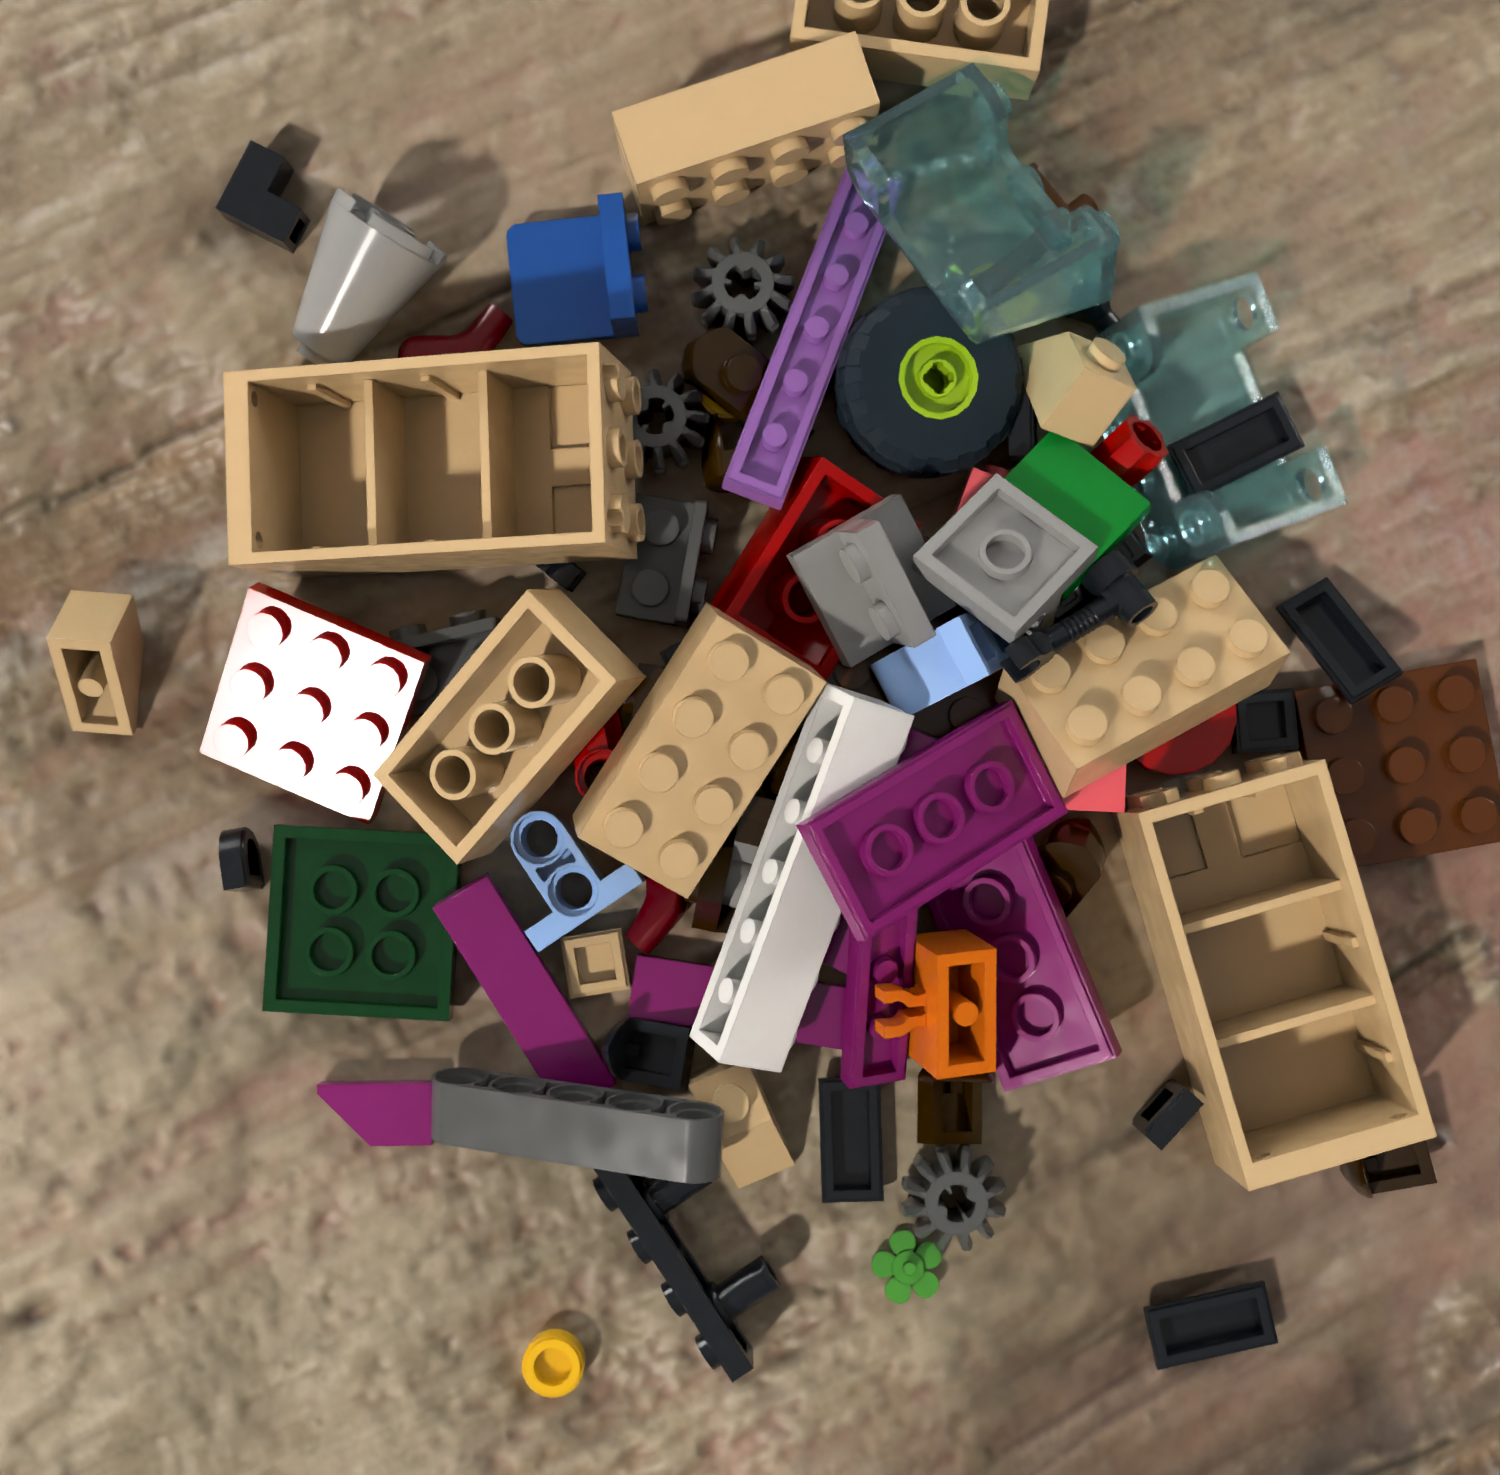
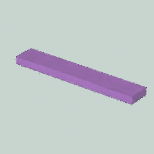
(806, 351)

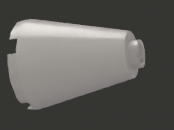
(359, 278)

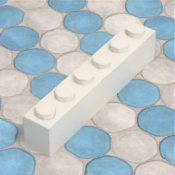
(786, 905)

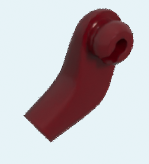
(480, 335)
(656, 917)

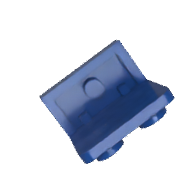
(577, 277)

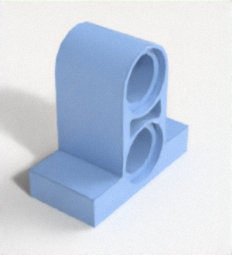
(941, 666)
(550, 869)

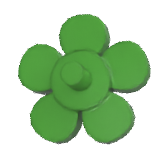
(907, 1267)

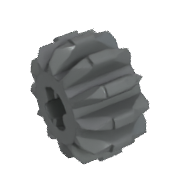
(745, 270)
(674, 433)
(966, 1216)

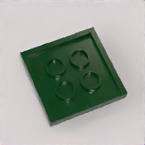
(359, 924)

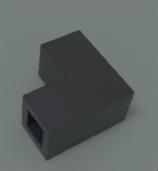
(255, 201)

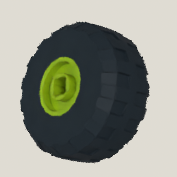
(922, 391)

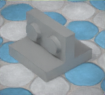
(1005, 560)
(866, 585)

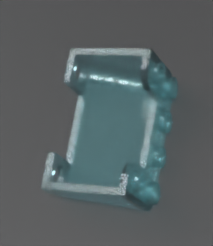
(974, 215)
(1188, 375)

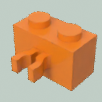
(950, 1005)

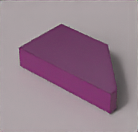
(383, 1109)

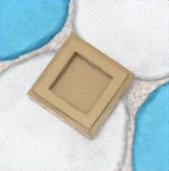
(596, 962)

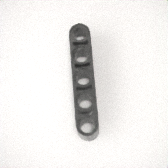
(578, 1124)

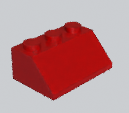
(762, 583)

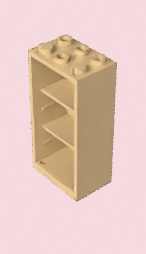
(433, 463)
(1273, 970)

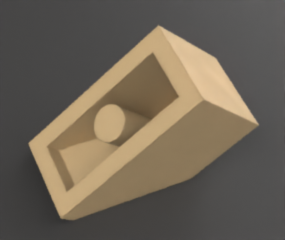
(1075, 384)
(98, 661)
(751, 1132)

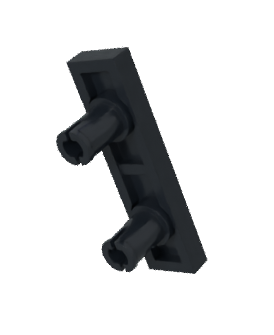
(686, 1287)

